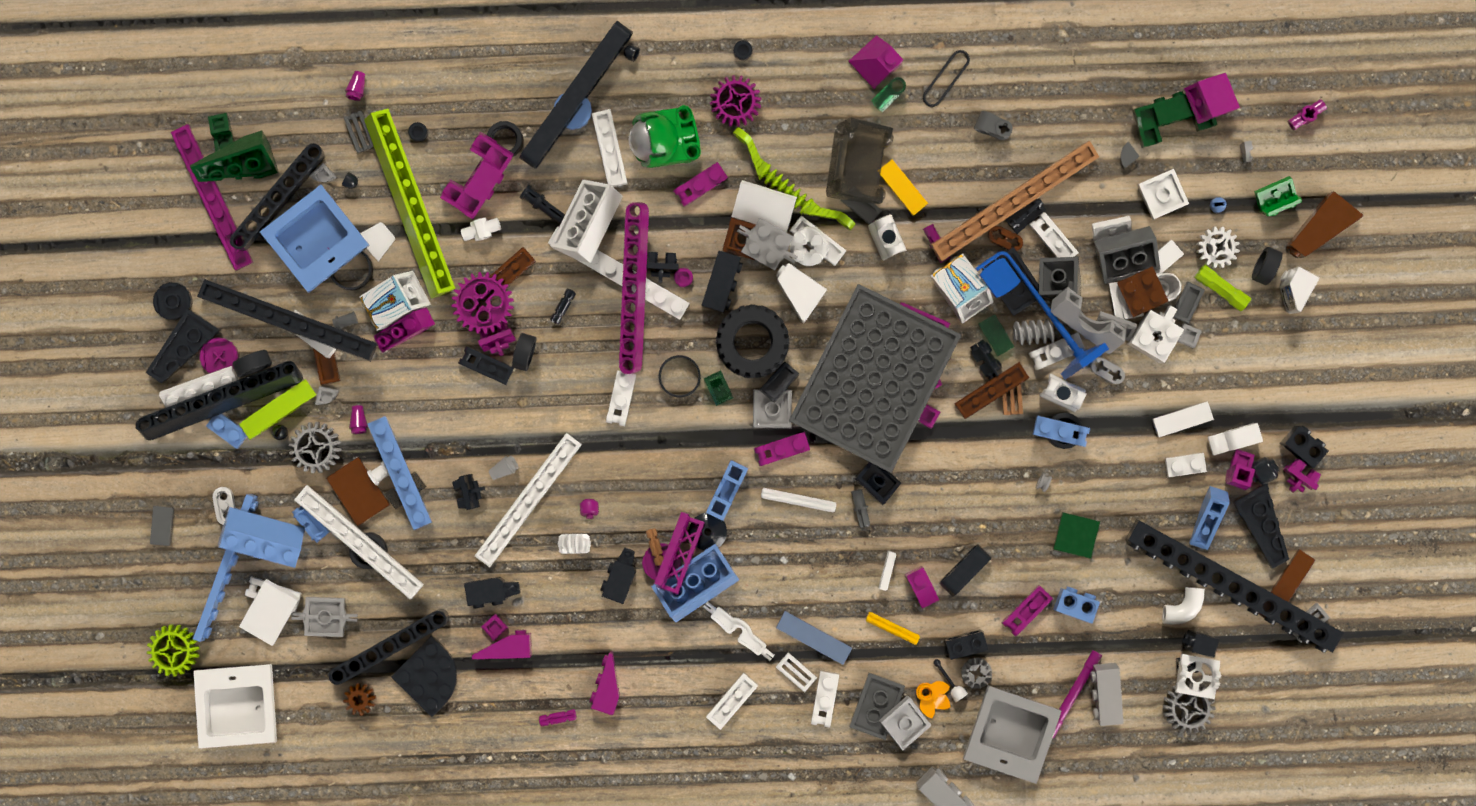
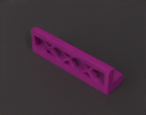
(672, 550)

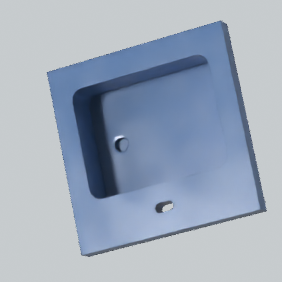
(305, 233)

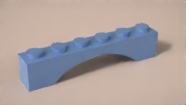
(399, 473)

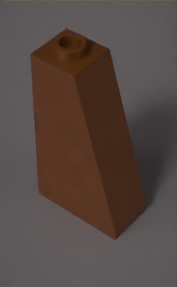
(1326, 222)

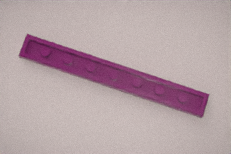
(211, 198)

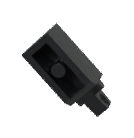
(620, 577)
(489, 590)

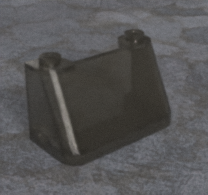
(858, 161)

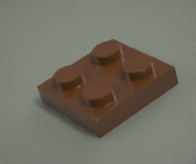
(1142, 291)

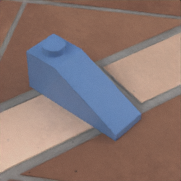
(1209, 517)

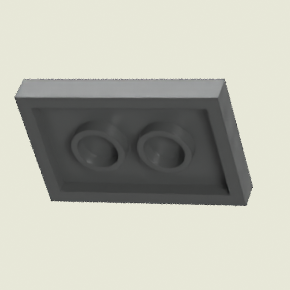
(875, 701)

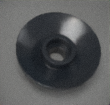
(718, 529)

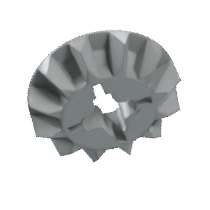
(972, 665)

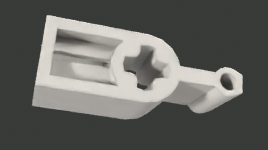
(1235, 438)

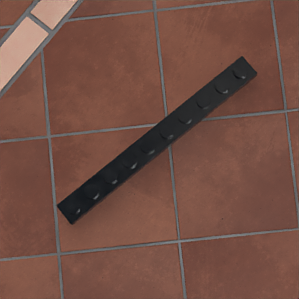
(287, 320)

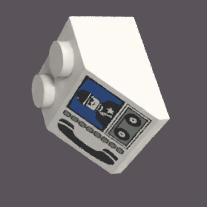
(1296, 288)

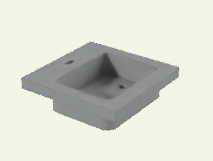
(1013, 731)

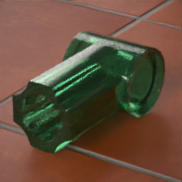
(888, 95)

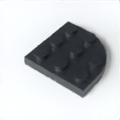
(429, 676)

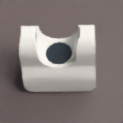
(886, 237)
(1064, 393)

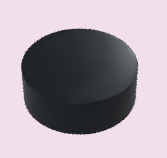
(742, 50)
(418, 132)

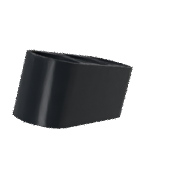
(965, 570)

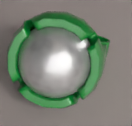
(663, 137)

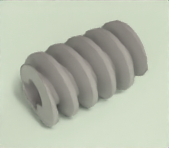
(1033, 331)

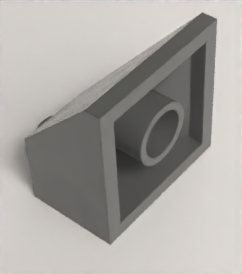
(1057, 275)

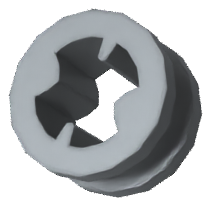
(1043, 482)

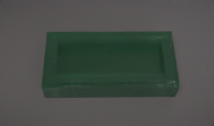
(996, 335)

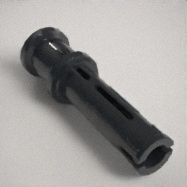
(539, 202)

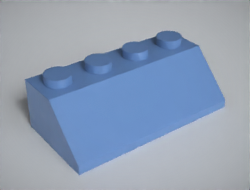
(261, 537)
(704, 579)

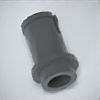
(345, 320)

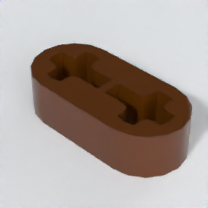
(1008, 235)

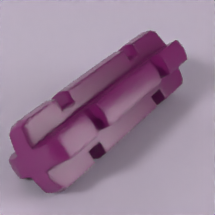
(558, 717)

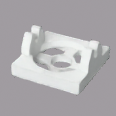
(1214, 666)

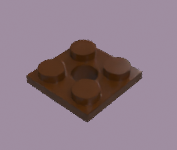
(731, 242)

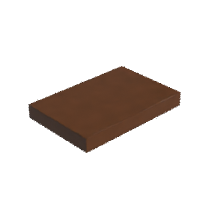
(358, 491)

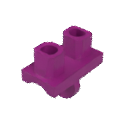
(498, 341)
(1309, 480)

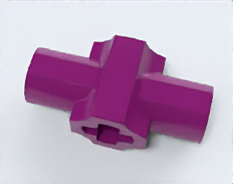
(1300, 119)

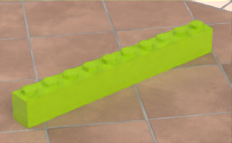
(409, 203)

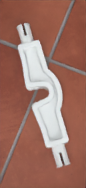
(746, 638)

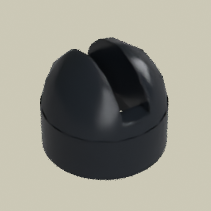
(631, 52)
(350, 181)
(283, 434)

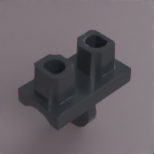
(670, 263)
(470, 492)

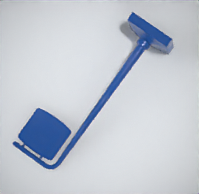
(1002, 279)

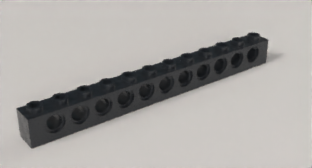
(1330, 635)

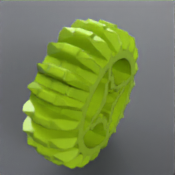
(173, 658)

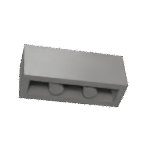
(1107, 694)

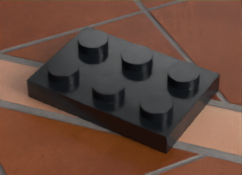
(1019, 296)

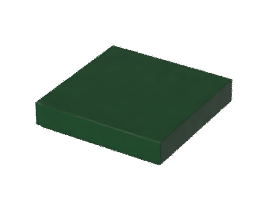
(1076, 535)

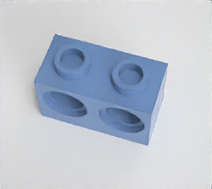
(1075, 609)

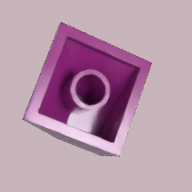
(876, 61)

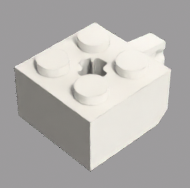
(1167, 333)

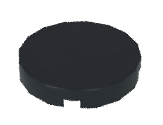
(172, 301)

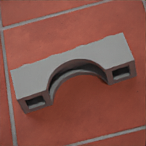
(1068, 308)

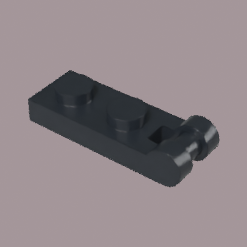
(487, 366)

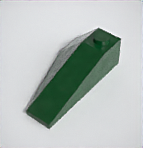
(242, 158)

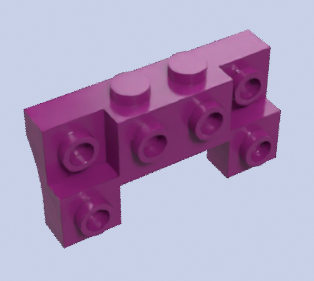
(482, 180)

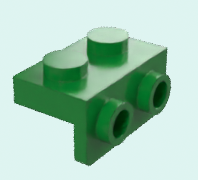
(1277, 197)

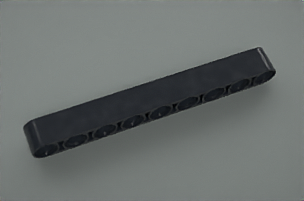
(574, 95)
(219, 400)

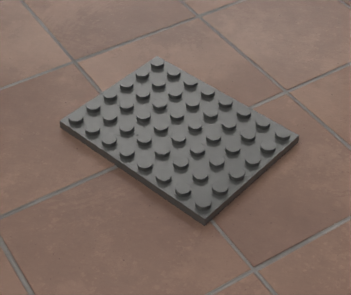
(875, 378)

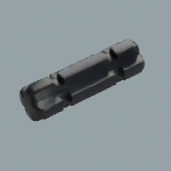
(563, 306)

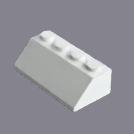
(586, 220)

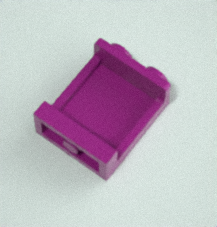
(1211, 97)

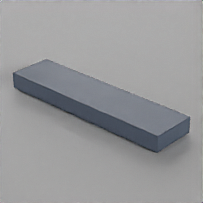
(814, 637)

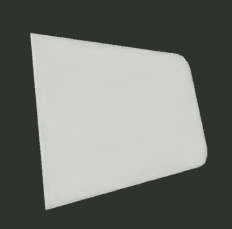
(379, 240)

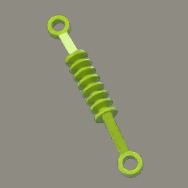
(807, 207)

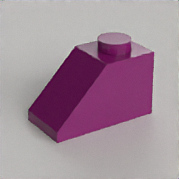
(922, 586)

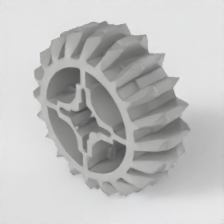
(298, 451)
(1184, 724)

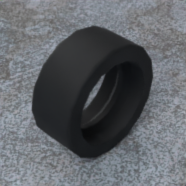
(511, 126)
(1267, 265)
(524, 351)
(252, 363)
(1071, 417)
(355, 558)

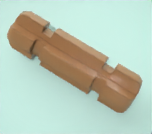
(655, 546)

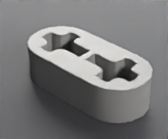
(1109, 367)

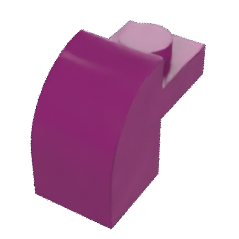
(1240, 471)

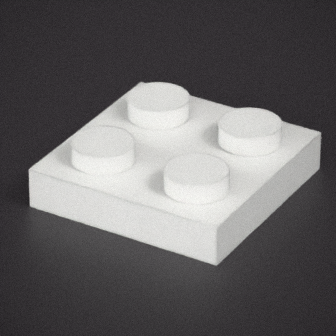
(1163, 194)

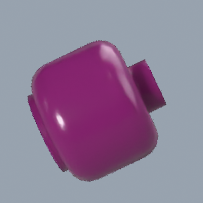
(589, 508)

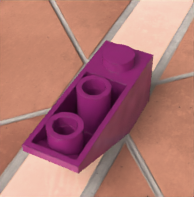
(404, 329)
(608, 691)

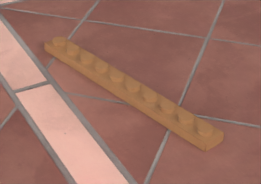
(1014, 200)

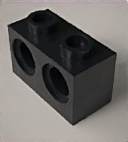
(1302, 450)
(1200, 643)
(965, 644)

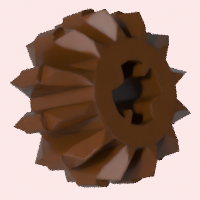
(353, 701)

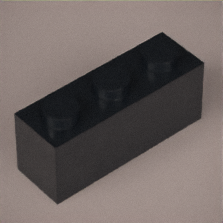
(722, 282)

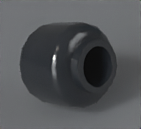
(1265, 470)

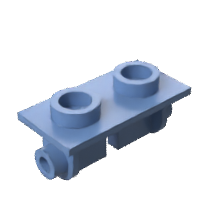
(312, 525)

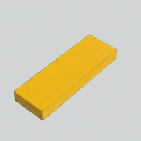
(902, 187)

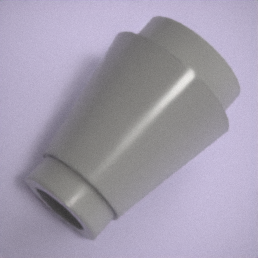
(503, 468)

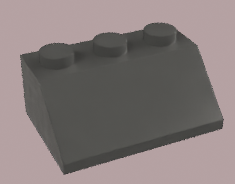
(1127, 254)

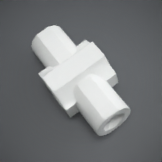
(480, 229)

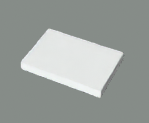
(763, 203)
(269, 612)

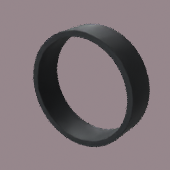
(361, 285)
(679, 356)

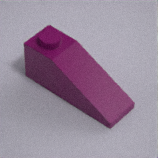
(512, 646)

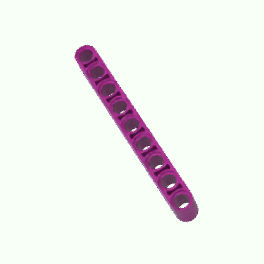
(639, 281)

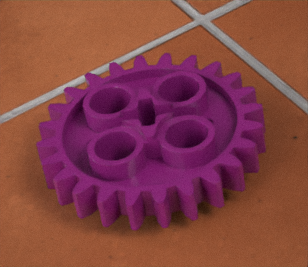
(469, 292)

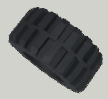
(752, 315)

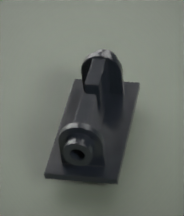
(1025, 216)
(983, 352)

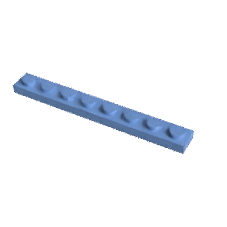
(222, 578)

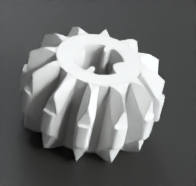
(574, 543)

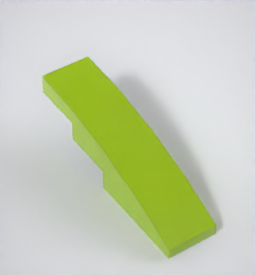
(277, 409)

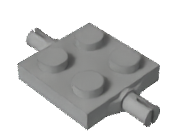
(767, 244)
(324, 616)

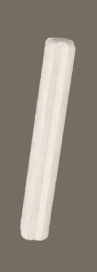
(798, 500)

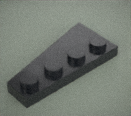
(182, 344)
(1260, 518)

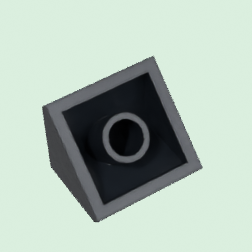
(877, 482)

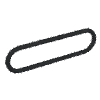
(935, 79)

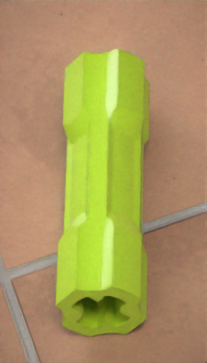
(1212, 280)

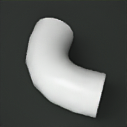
(1186, 610)

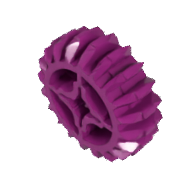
(743, 98)

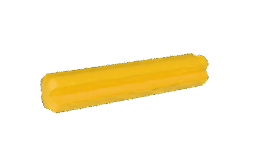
(892, 628)

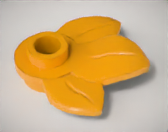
(934, 699)

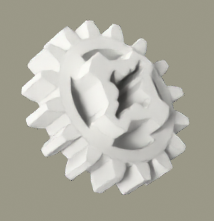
(1224, 252)

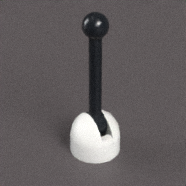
(957, 691)

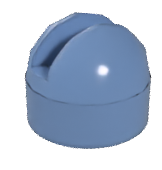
(1218, 209)

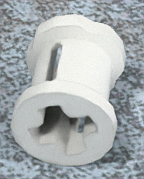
(378, 473)

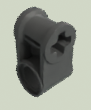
(991, 125)

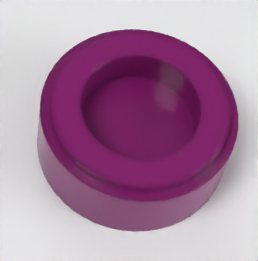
(683, 277)

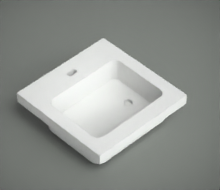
(237, 709)

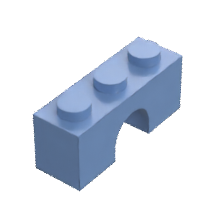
(727, 490)

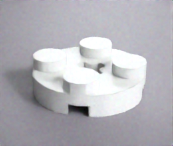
(817, 239)

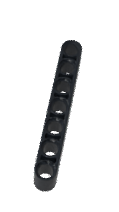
(278, 187)
(382, 653)

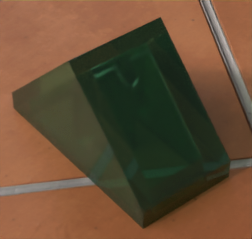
(718, 388)

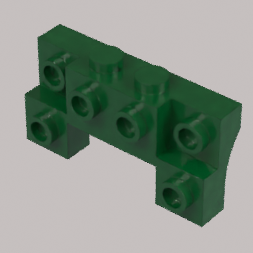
(1163, 113)

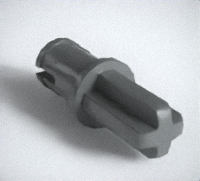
(861, 508)

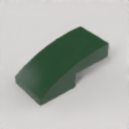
(221, 130)

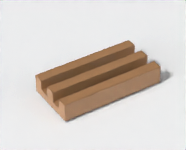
(1012, 403)

